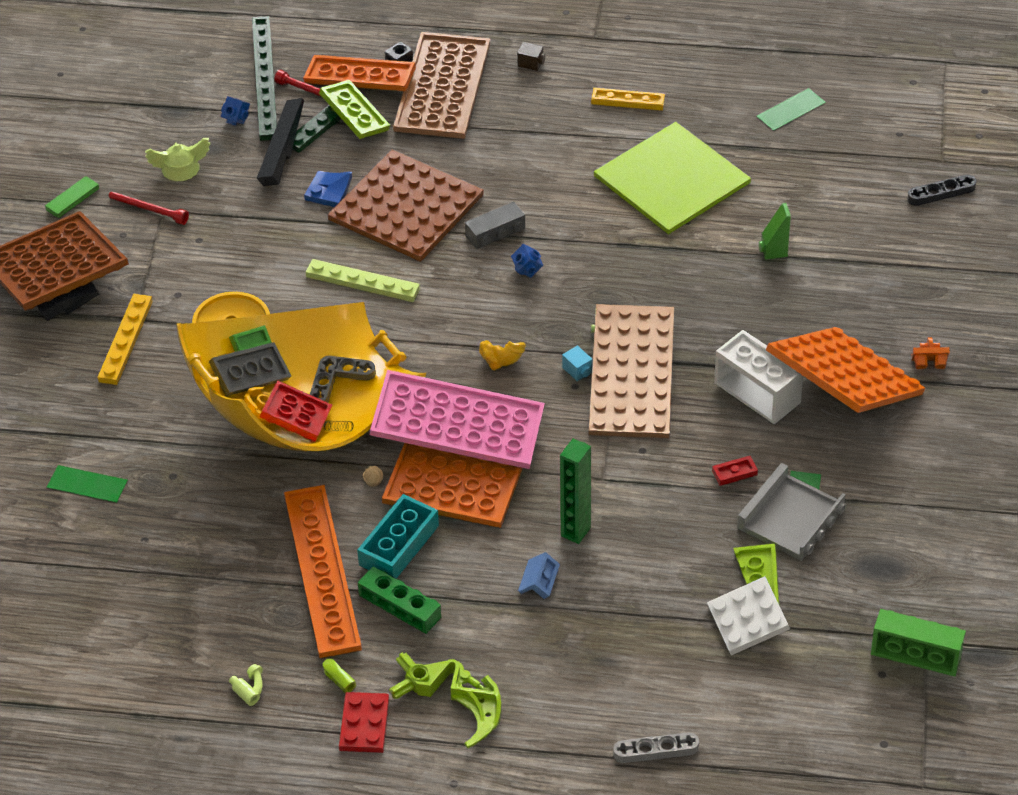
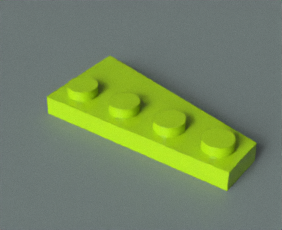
(759, 562)

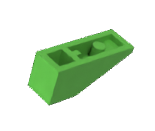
(776, 235)

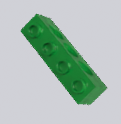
(399, 599)

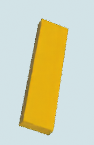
(628, 99)

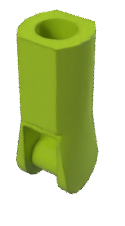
(338, 676)

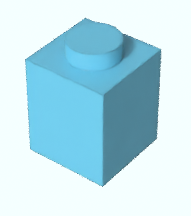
(577, 363)

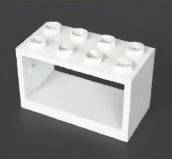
(757, 377)

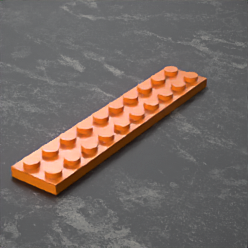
(322, 572)

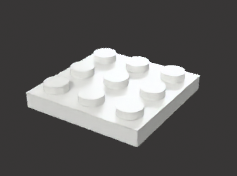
(748, 615)

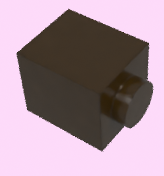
(530, 56)

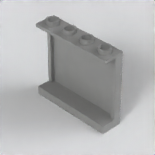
(790, 514)

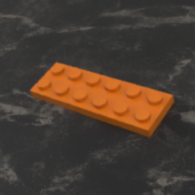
(360, 71)

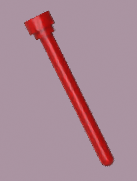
(282, 77)
(180, 216)

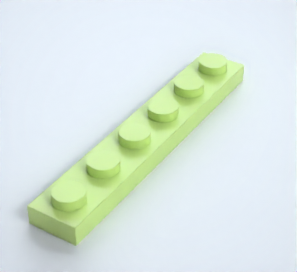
(362, 280)

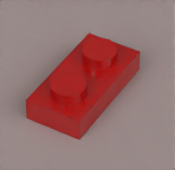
(734, 470)

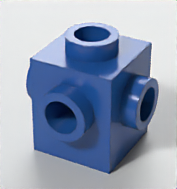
(235, 110)
(526, 260)

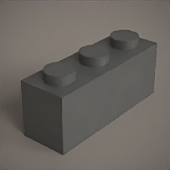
(495, 225)

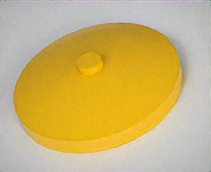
(229, 306)

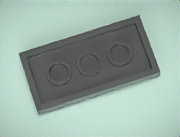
(249, 368)

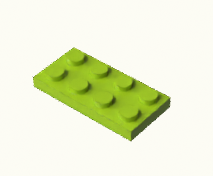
(354, 109)

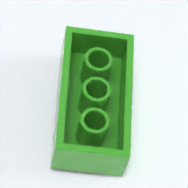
(918, 642)

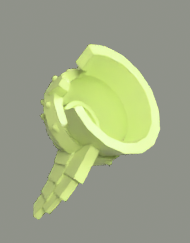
(179, 161)

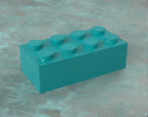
(398, 536)

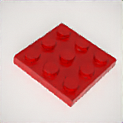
(296, 411)

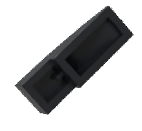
(69, 301)

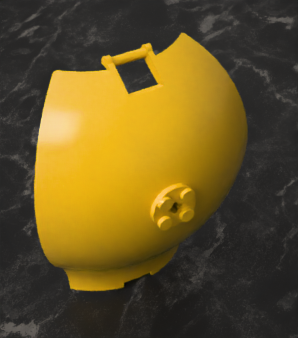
(302, 341)

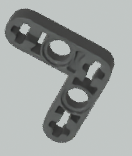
(336, 370)

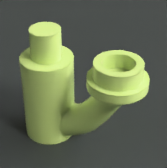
(244, 690)

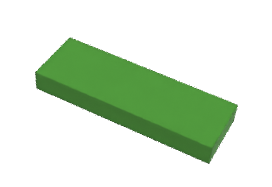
(72, 197)

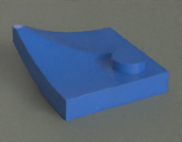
(328, 188)

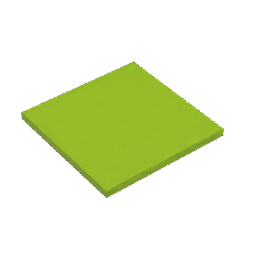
(672, 177)

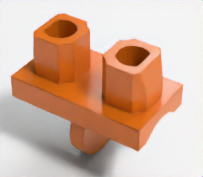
(930, 352)

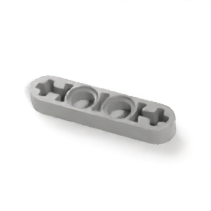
(657, 751)

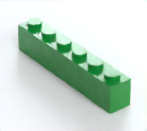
(575, 490)

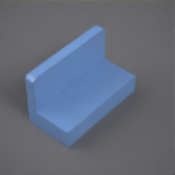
(539, 575)

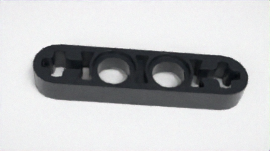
(962, 184)

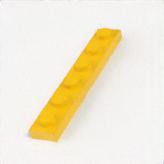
(125, 339)

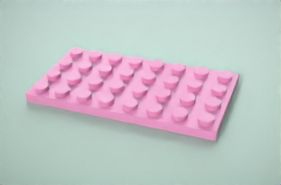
(457, 419)

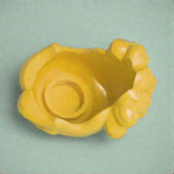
(498, 356)

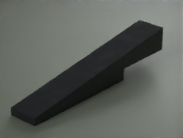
(281, 143)

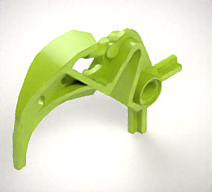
(427, 679)

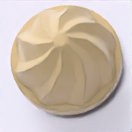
(373, 476)

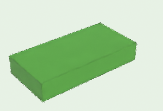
(250, 338)

